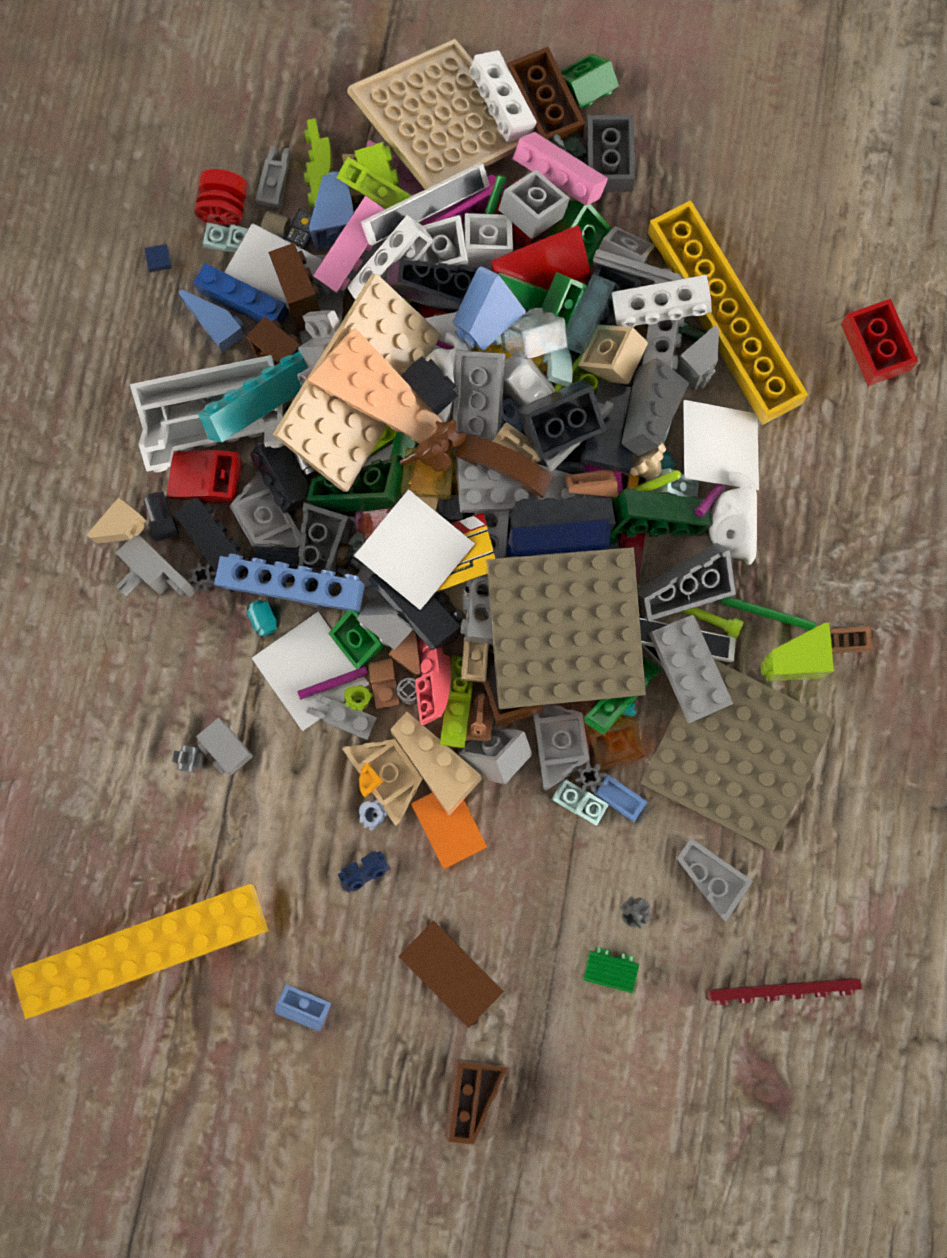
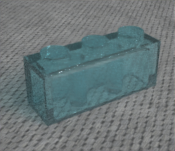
(589, 313)

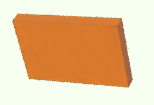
(451, 836)

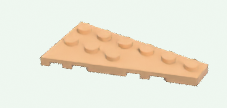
(372, 386)

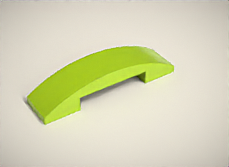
(371, 184)

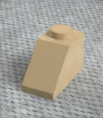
(117, 524)

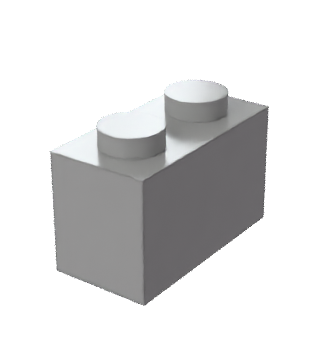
(224, 747)

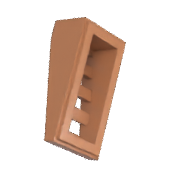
(593, 483)
(855, 631)

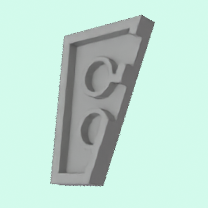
(715, 878)

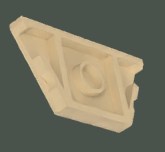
(396, 771)

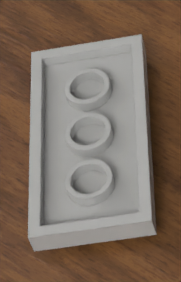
(479, 392)
(690, 668)

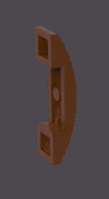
(506, 462)

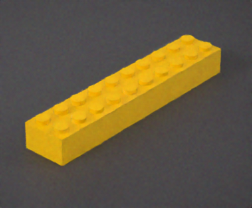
(743, 335)
(139, 951)

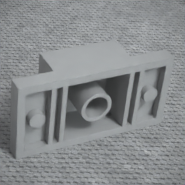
(322, 327)
(149, 567)

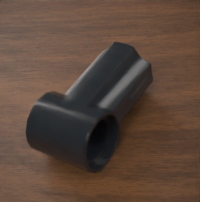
(162, 522)

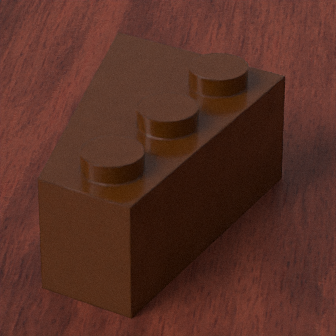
(295, 282)
(471, 1094)

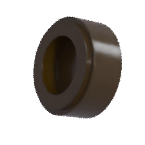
(344, 555)

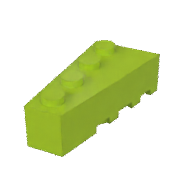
(379, 160)

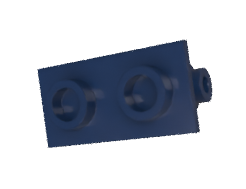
(374, 867)

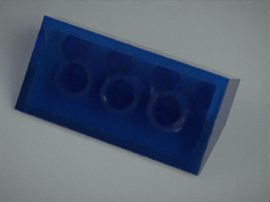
(559, 538)

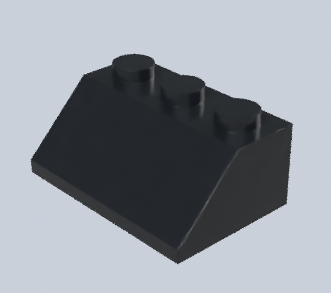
(561, 419)

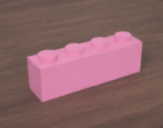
(560, 168)
(347, 249)

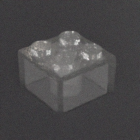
(534, 334)

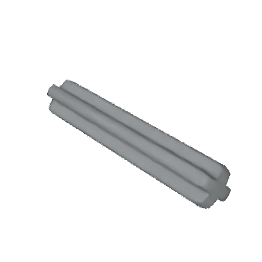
(634, 267)

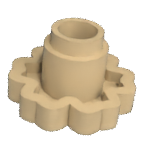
(649, 463)

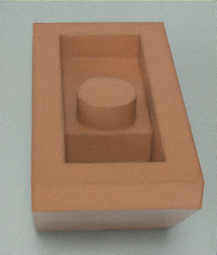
(384, 683)

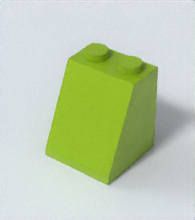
(801, 658)

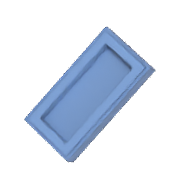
(620, 798)

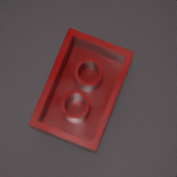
(879, 342)

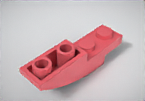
(434, 683)

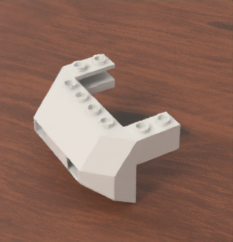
(179, 426)

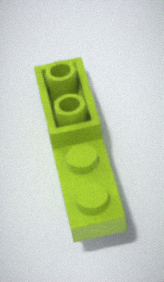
(320, 160)
(457, 707)

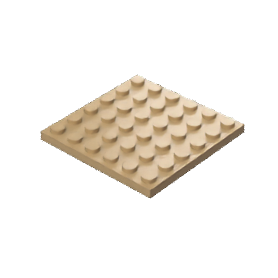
(433, 114)

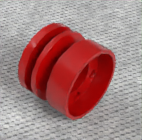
(221, 197)

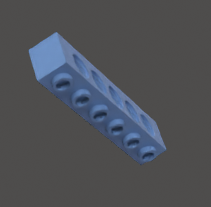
(229, 578)

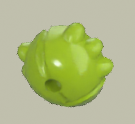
(357, 694)

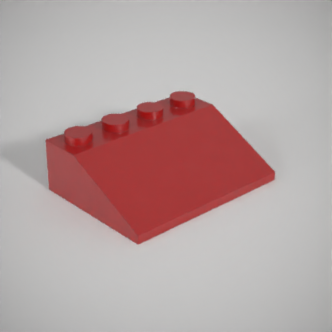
(542, 259)

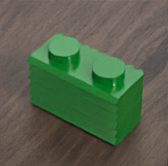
(563, 297)
(611, 971)

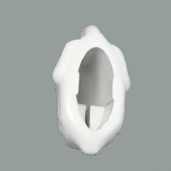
(446, 362)
(736, 519)

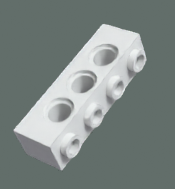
(502, 96)
(404, 243)
(670, 293)

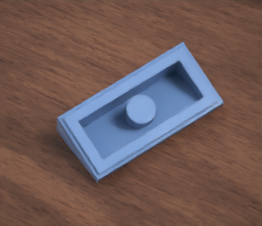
(302, 1007)

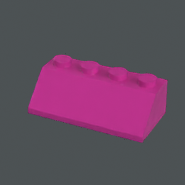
(472, 205)

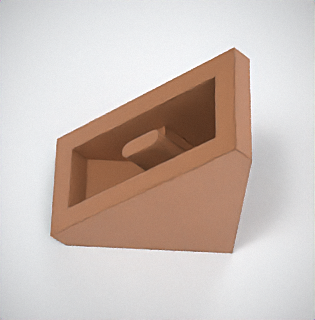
(407, 654)

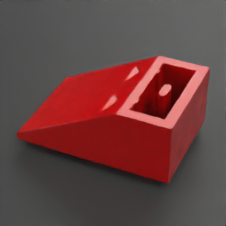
(206, 475)

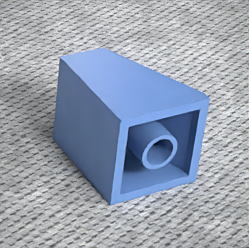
(331, 211)
(486, 310)

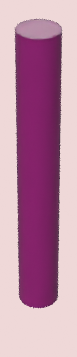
(710, 499)
(332, 683)

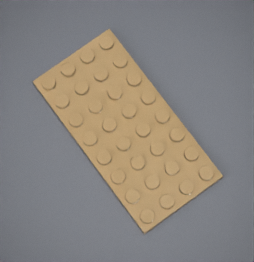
(324, 427)

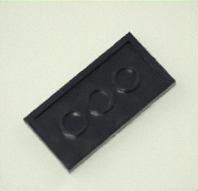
(606, 448)

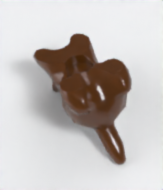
(434, 449)

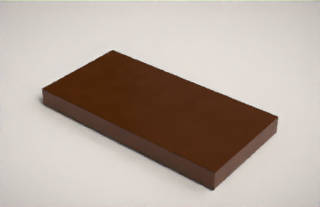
(451, 973)

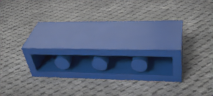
(239, 296)

